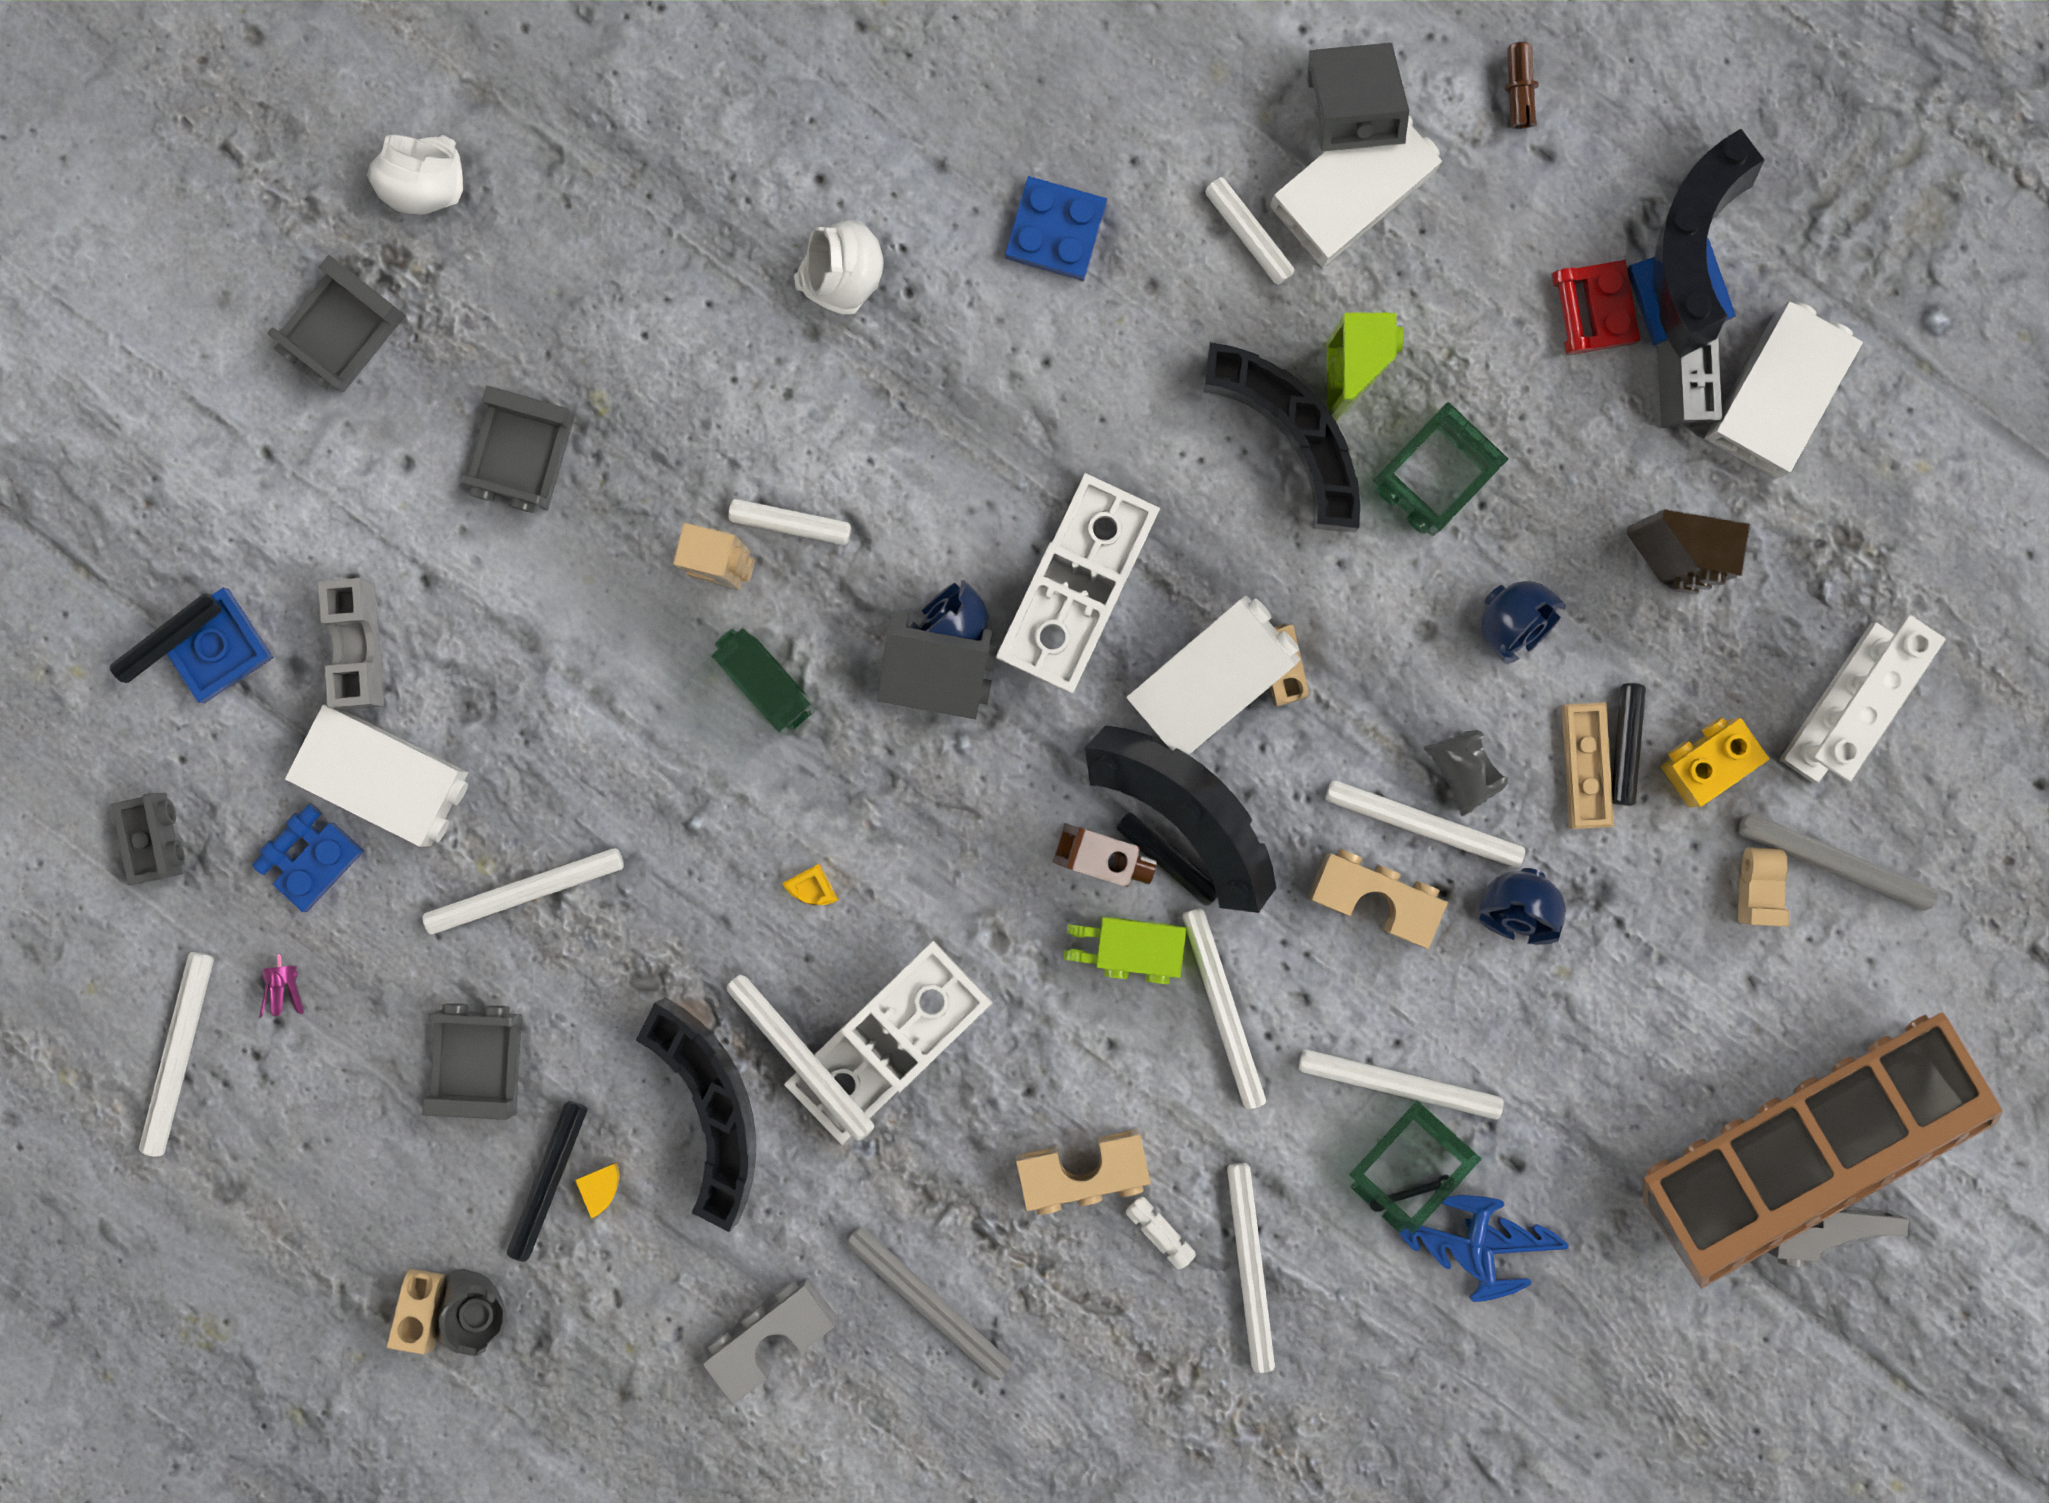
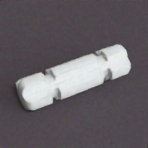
(1160, 1232)

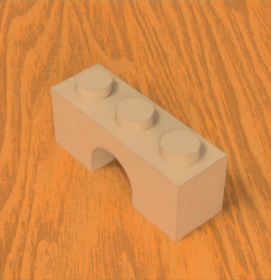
(713, 557)
(1412, 910)
(1049, 1184)

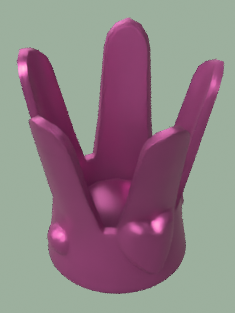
(274, 982)

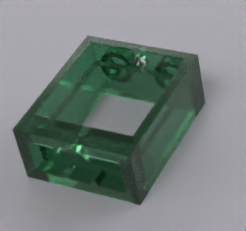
(1468, 441)
(763, 680)
(1445, 1137)

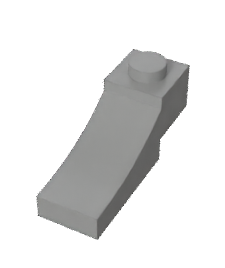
(1838, 1229)

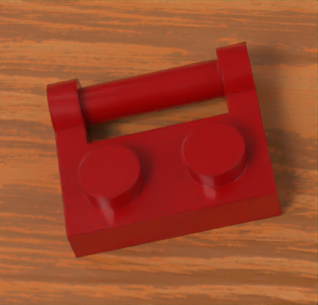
(1608, 306)

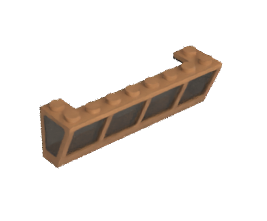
(1820, 1149)

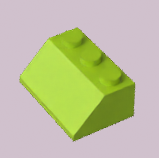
(1358, 355)

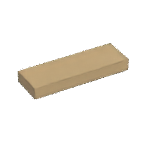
(1587, 765)

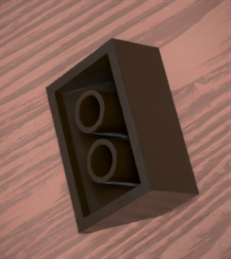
(1691, 548)

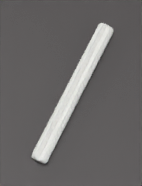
(1425, 824)
(523, 891)
(1224, 1008)
(176, 1054)
(800, 1057)
(1401, 1084)
(1250, 1267)

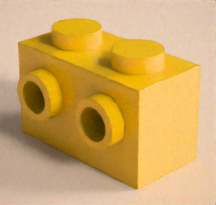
(1714, 761)

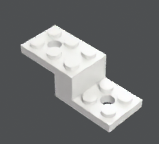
(1078, 583)
(894, 1036)

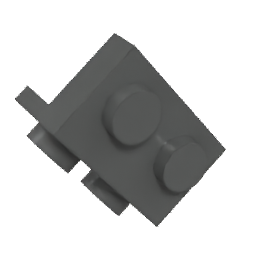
(148, 838)

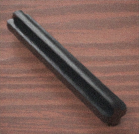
(546, 1181)

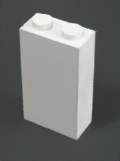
(1351, 191)
(1784, 389)
(1215, 676)
(378, 776)

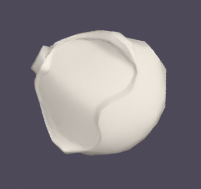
(417, 174)
(841, 267)

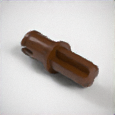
(1521, 85)

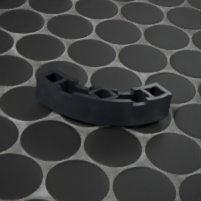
(1680, 269)
(1304, 423)
(1195, 804)
(720, 1103)

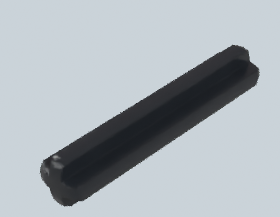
(165, 638)
(1628, 744)
(1167, 858)

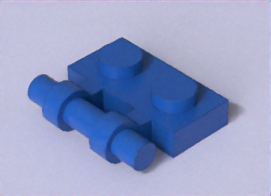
(319, 864)

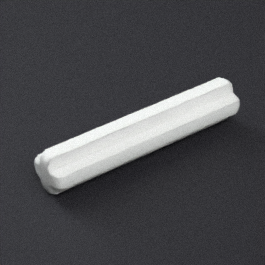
(1249, 231)
(789, 522)

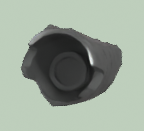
(1467, 769)
(470, 1313)

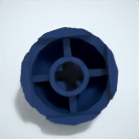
(955, 613)
(1519, 617)
(1524, 905)

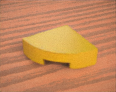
(811, 887)
(599, 1188)

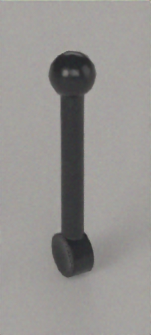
(1377, 1207)

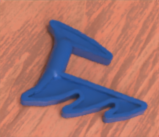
(1518, 1241)
(1465, 1250)

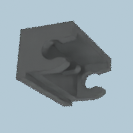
(1689, 386)

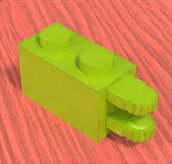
(1132, 947)

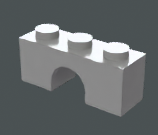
(356, 670)
(737, 1359)

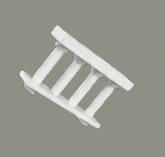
(1862, 700)

